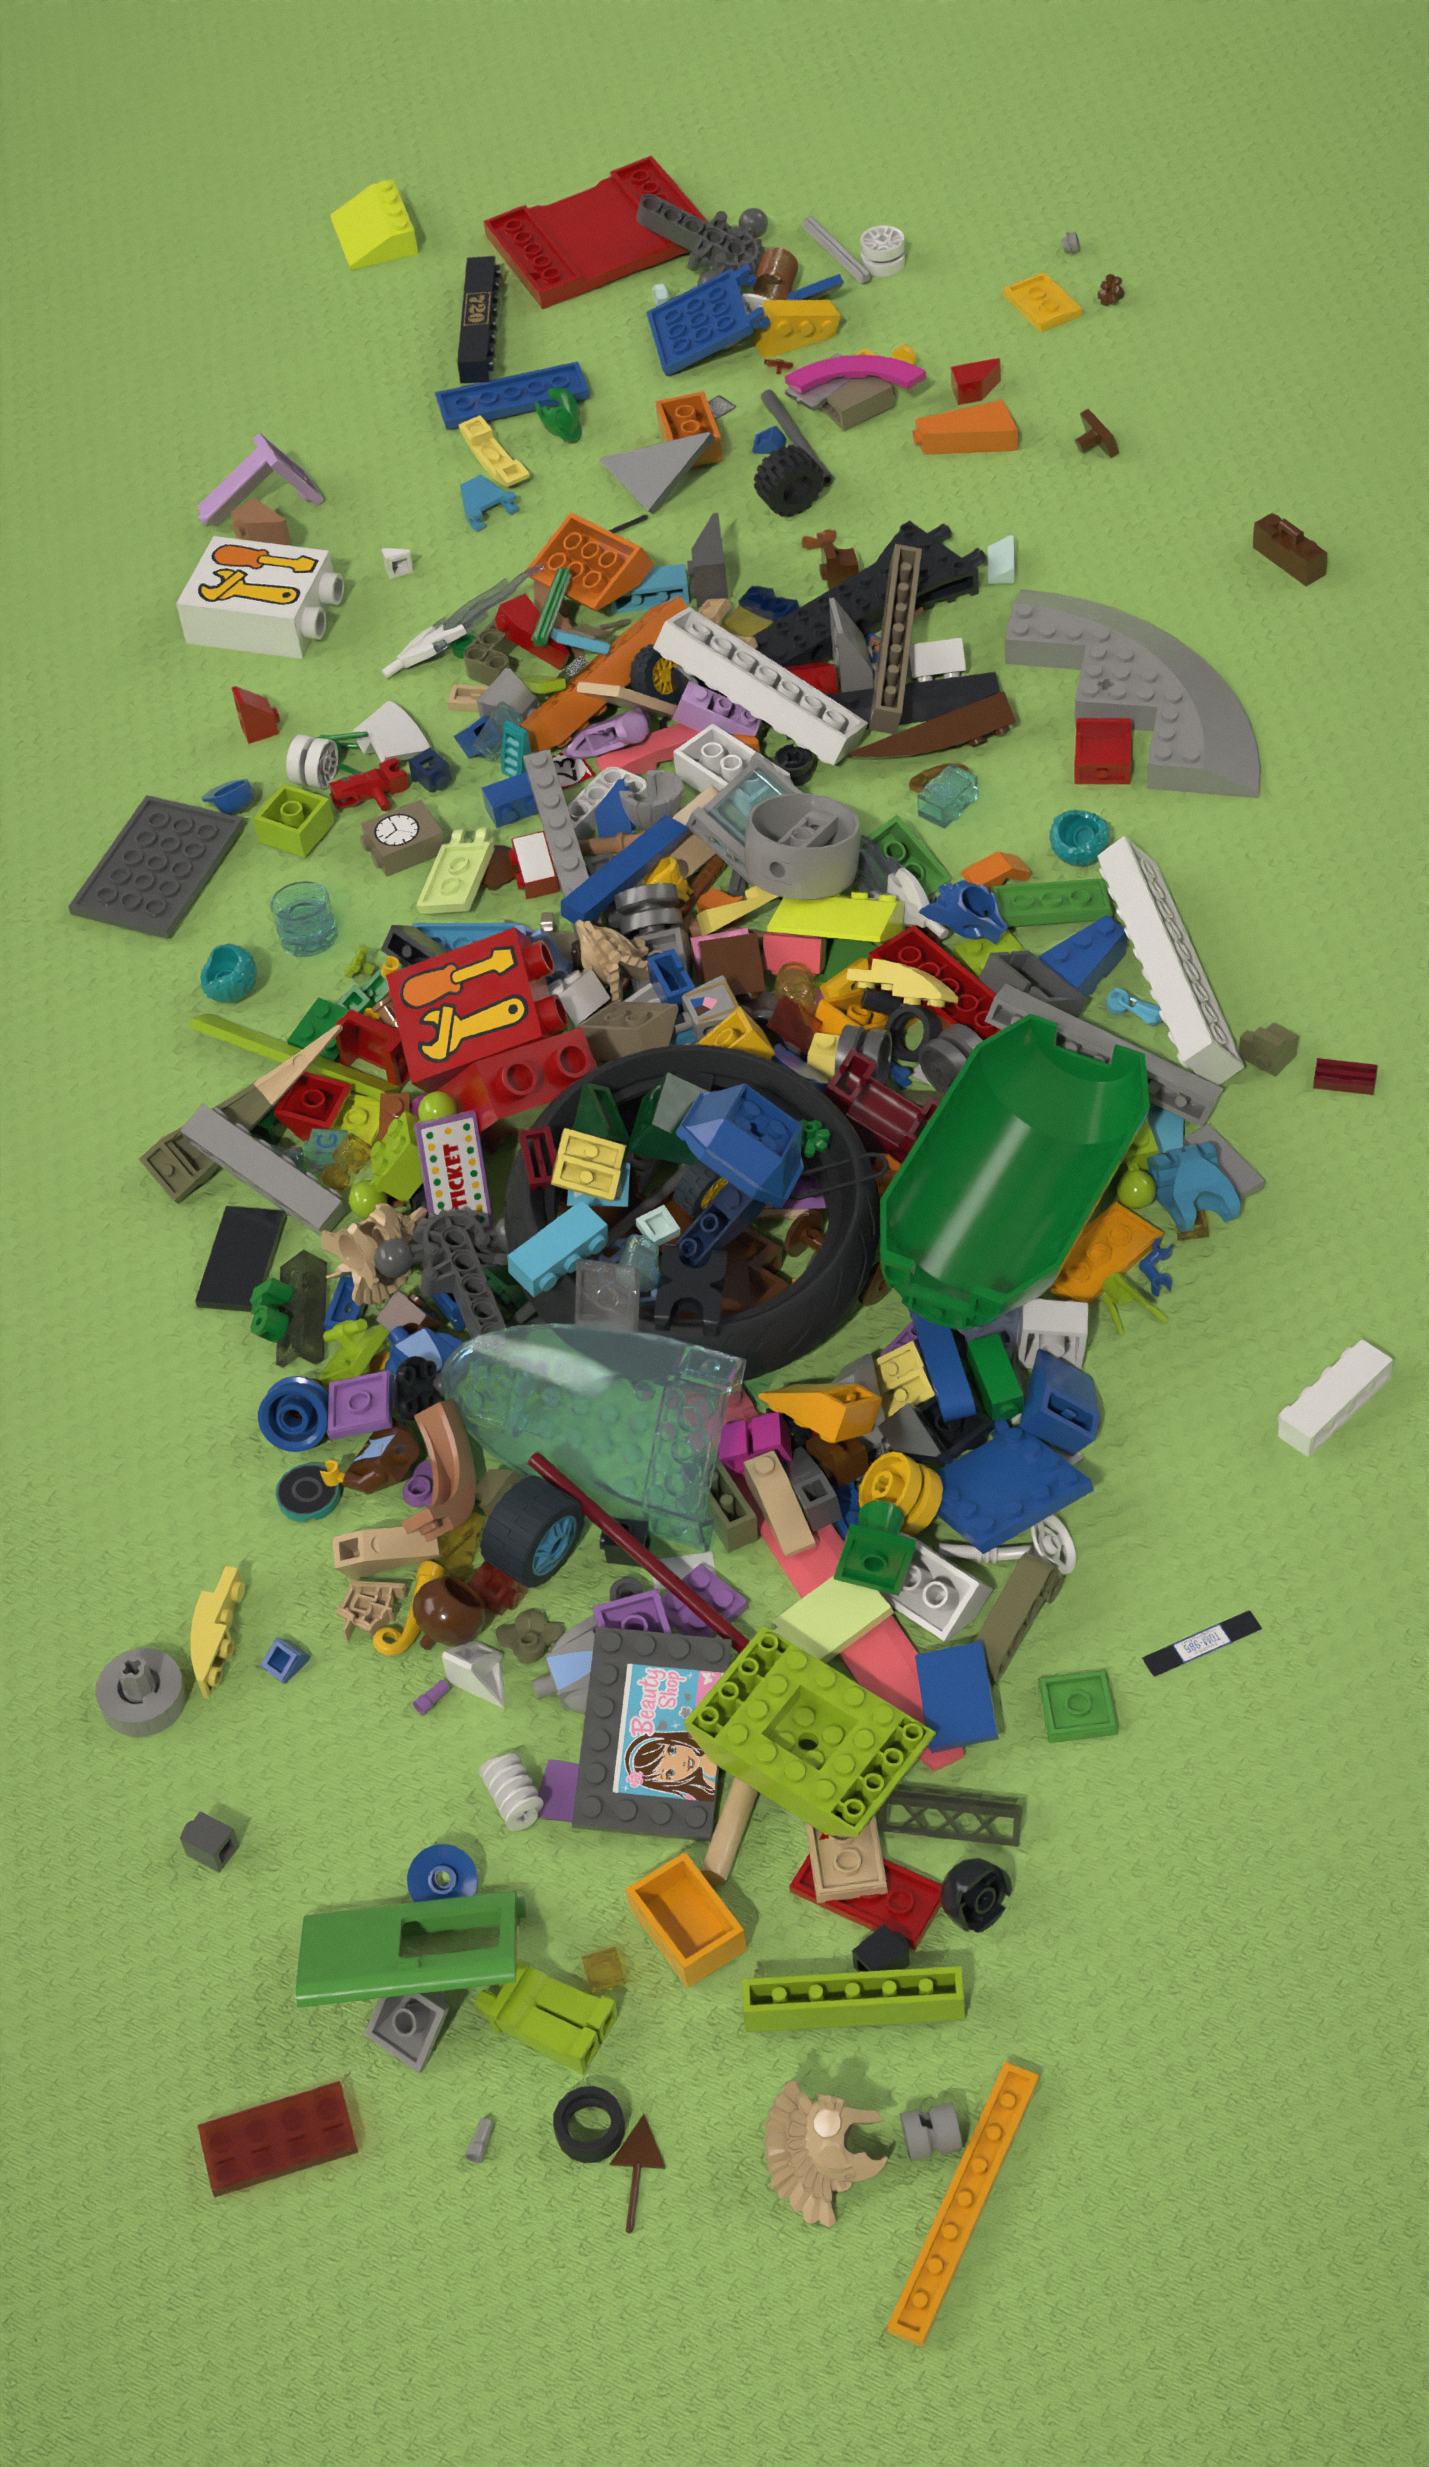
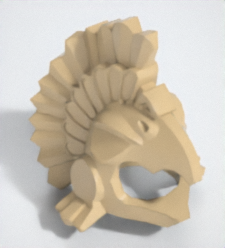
(611, 956)
(357, 1247)
(810, 2151)

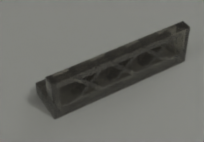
(305, 1308)
(956, 1801)

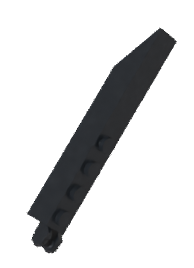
(924, 699)

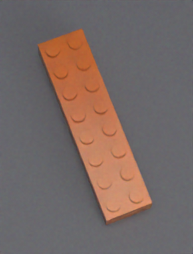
(569, 710)

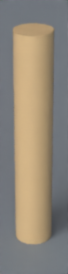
(728, 1833)

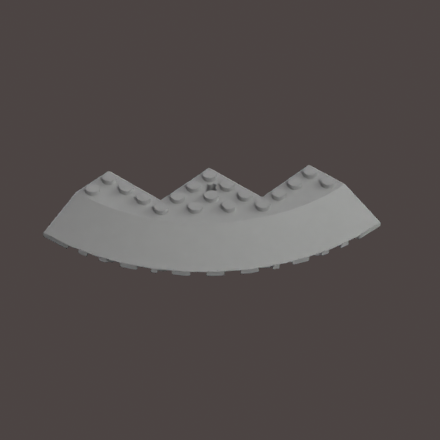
(1145, 675)

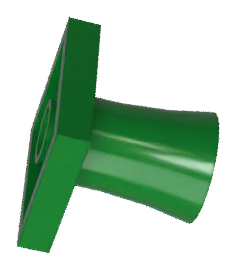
(874, 1551)

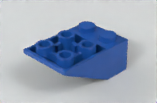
(1060, 1405)

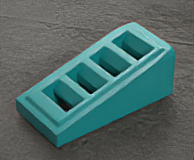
(514, 750)

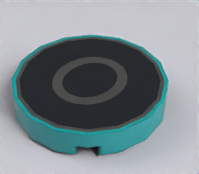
(305, 1495)

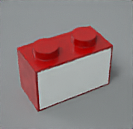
(534, 865)

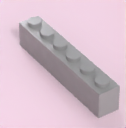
(263, 1170)

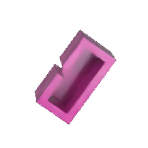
(745, 1441)

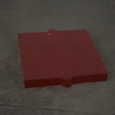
(794, 1023)

